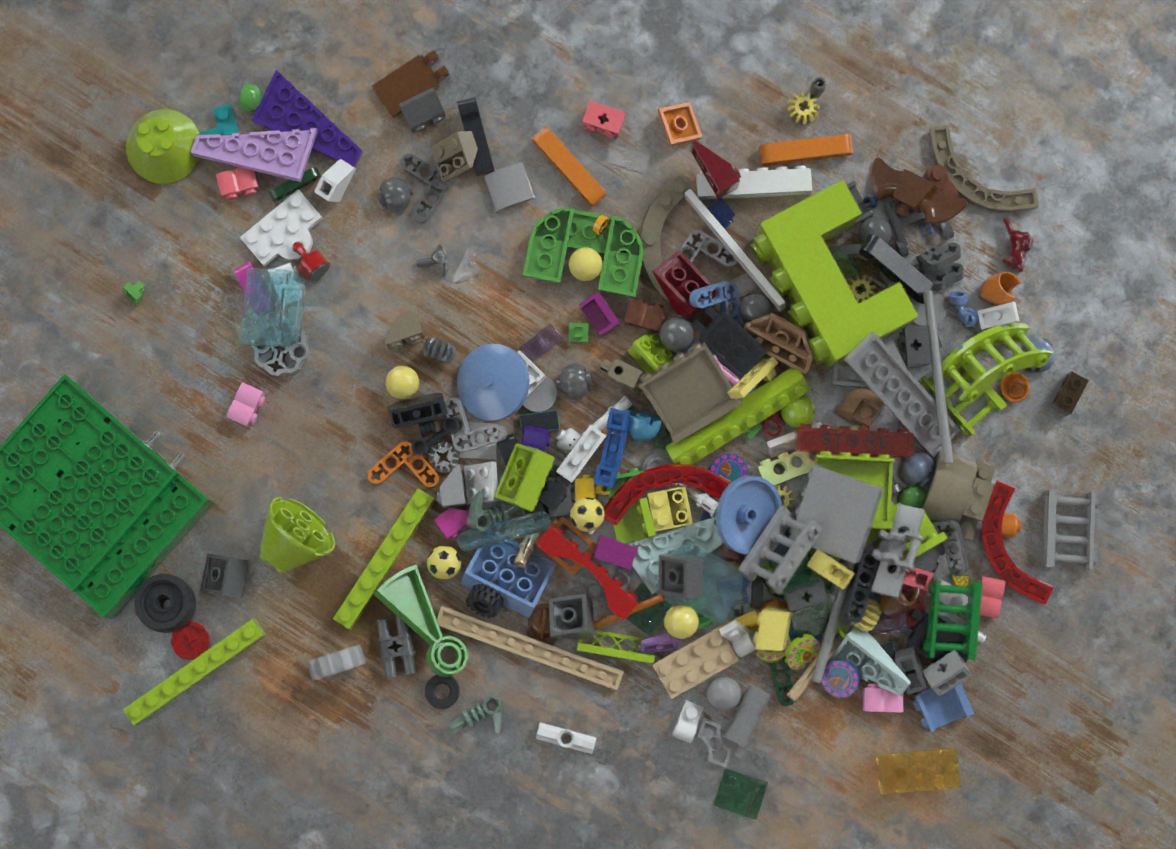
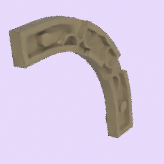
(971, 189)
(653, 226)

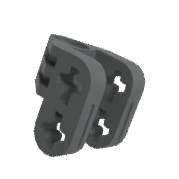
(939, 267)

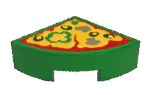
(963, 580)

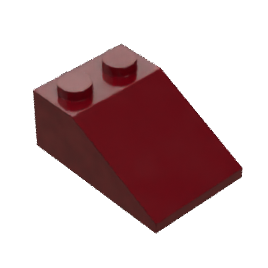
(717, 171)
(678, 280)

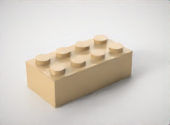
(695, 662)

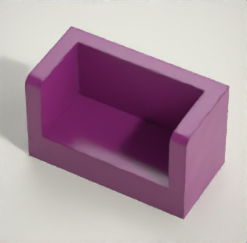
(599, 314)
(615, 552)

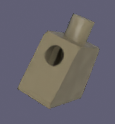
(628, 379)

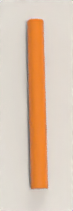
(642, 605)

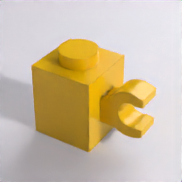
(586, 488)

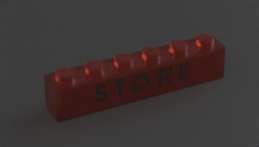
(854, 441)

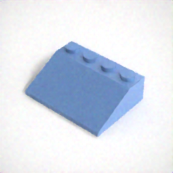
(517, 585)

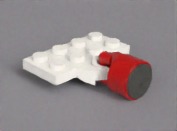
(288, 235)

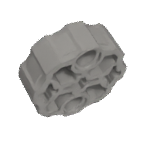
(295, 364)
(336, 662)

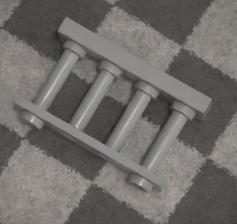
(1052, 538)
(769, 540)

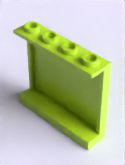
(868, 470)

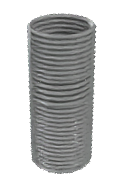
(747, 716)

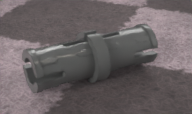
(820, 87)

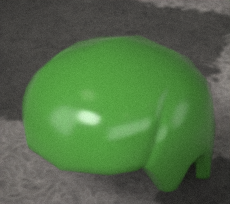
(249, 98)
(912, 496)

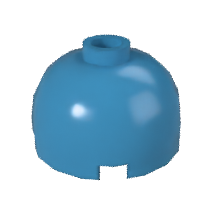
(643, 425)

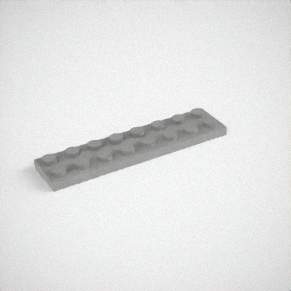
(899, 391)

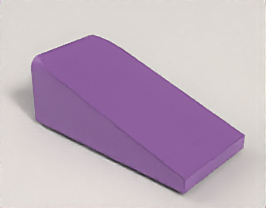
(659, 643)

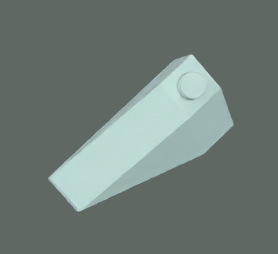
(871, 661)

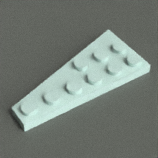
(646, 562)

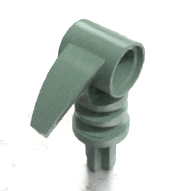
(488, 516)
(477, 713)

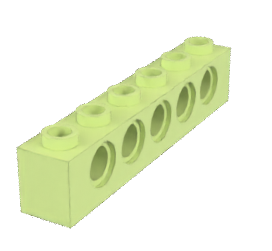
(766, 467)

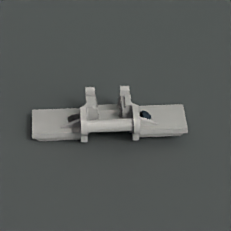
(892, 548)

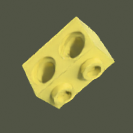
(830, 569)

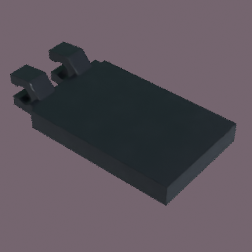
(729, 342)
(917, 637)

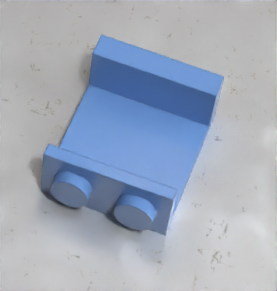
(942, 710)

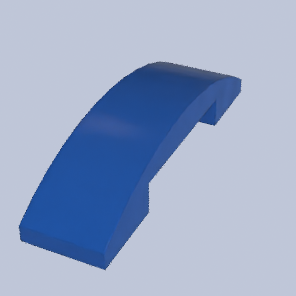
(613, 448)

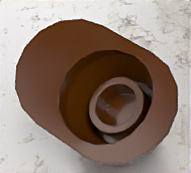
(540, 624)

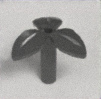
(437, 258)

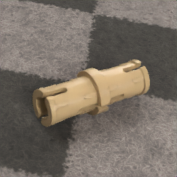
(526, 548)

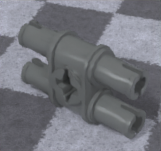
(389, 655)

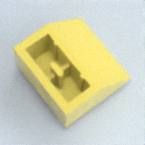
(670, 509)
(773, 628)

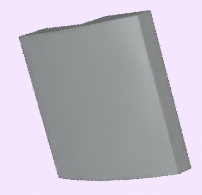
(509, 186)

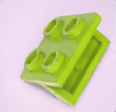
(650, 352)

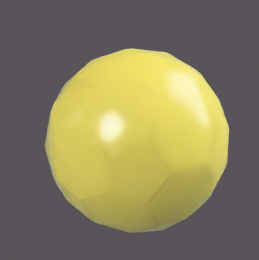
(585, 264)
(402, 382)
(681, 621)

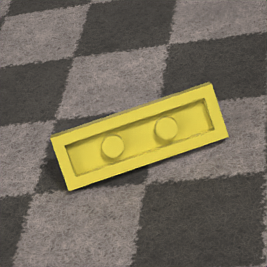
(762, 370)

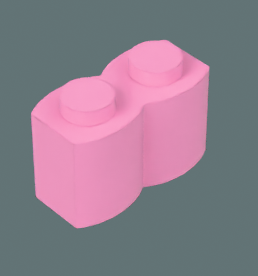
(246, 404)
(881, 700)

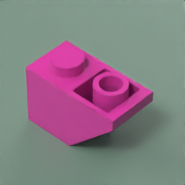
(452, 522)

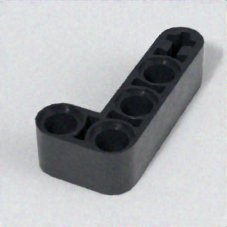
(472, 122)
(862, 589)

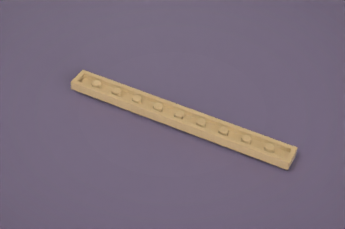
(529, 647)

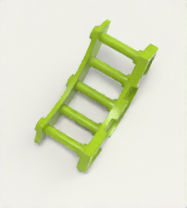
(985, 341)

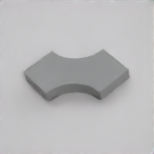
(718, 752)

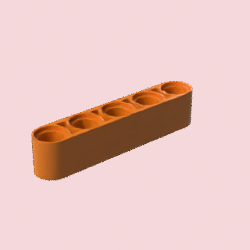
(805, 150)
(569, 166)

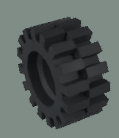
(484, 601)

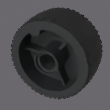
(154, 593)

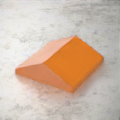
(679, 123)

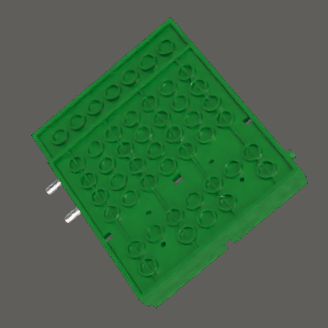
(111, 508)

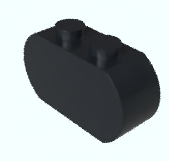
(417, 410)

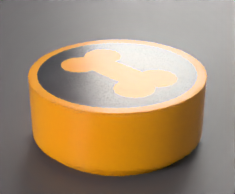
(600, 224)

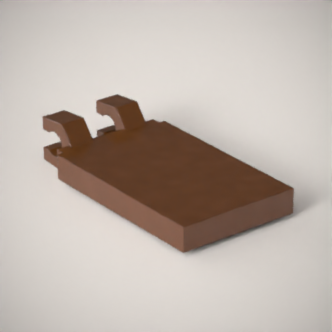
(408, 81)

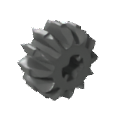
(439, 350)

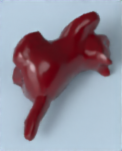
(1020, 244)

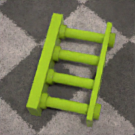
(969, 374)

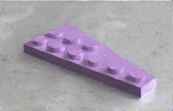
(265, 152)

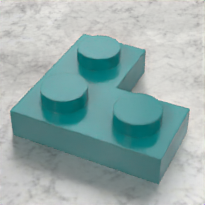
(225, 122)

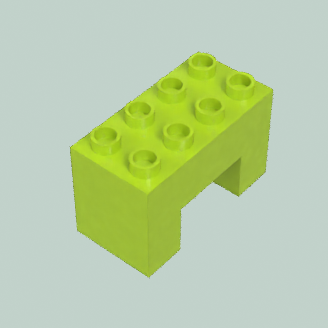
(814, 284)

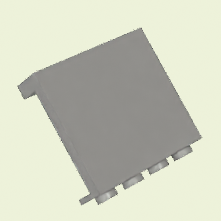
(842, 510)

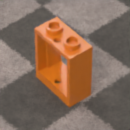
(590, 549)

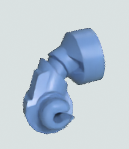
(966, 315)

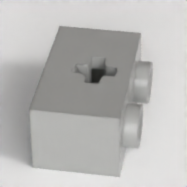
(947, 673)

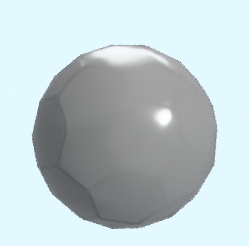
(723, 693)

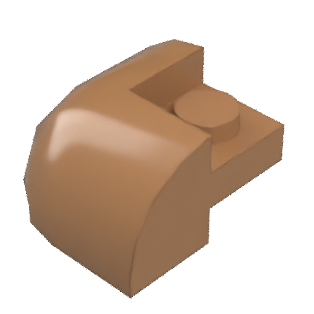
(861, 406)

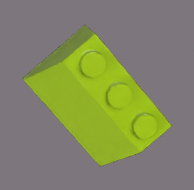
(524, 477)

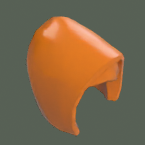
(998, 288)

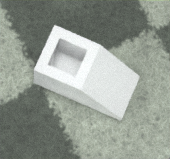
(335, 181)

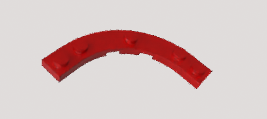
(660, 477)
(997, 553)

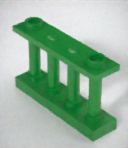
(969, 629)

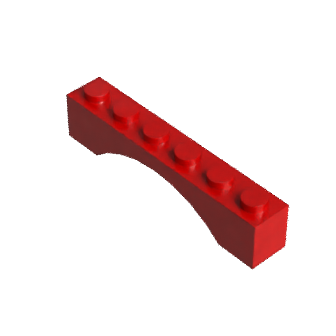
(556, 545)

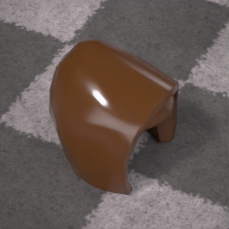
(895, 606)

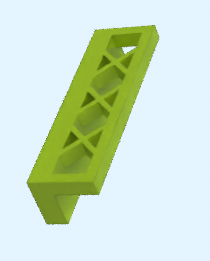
(591, 648)

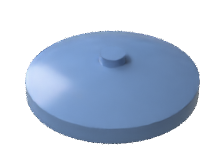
(493, 382)
(745, 512)

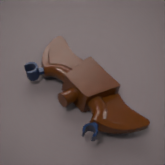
(913, 194)

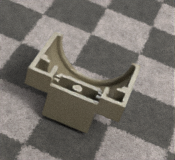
(959, 494)

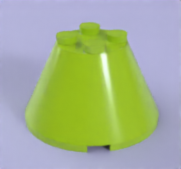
(161, 146)
(293, 535)

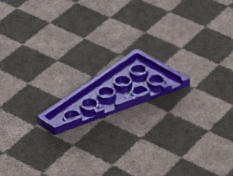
(287, 109)

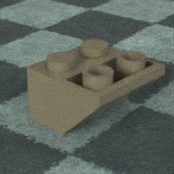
(454, 154)
(404, 330)

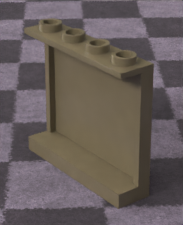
(689, 392)

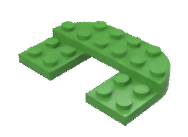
(574, 230)

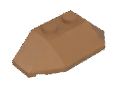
(783, 341)

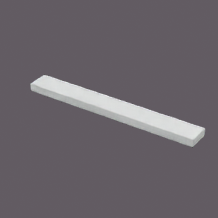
(735, 250)

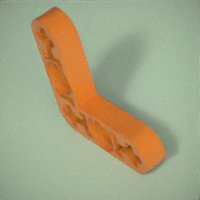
(408, 460)

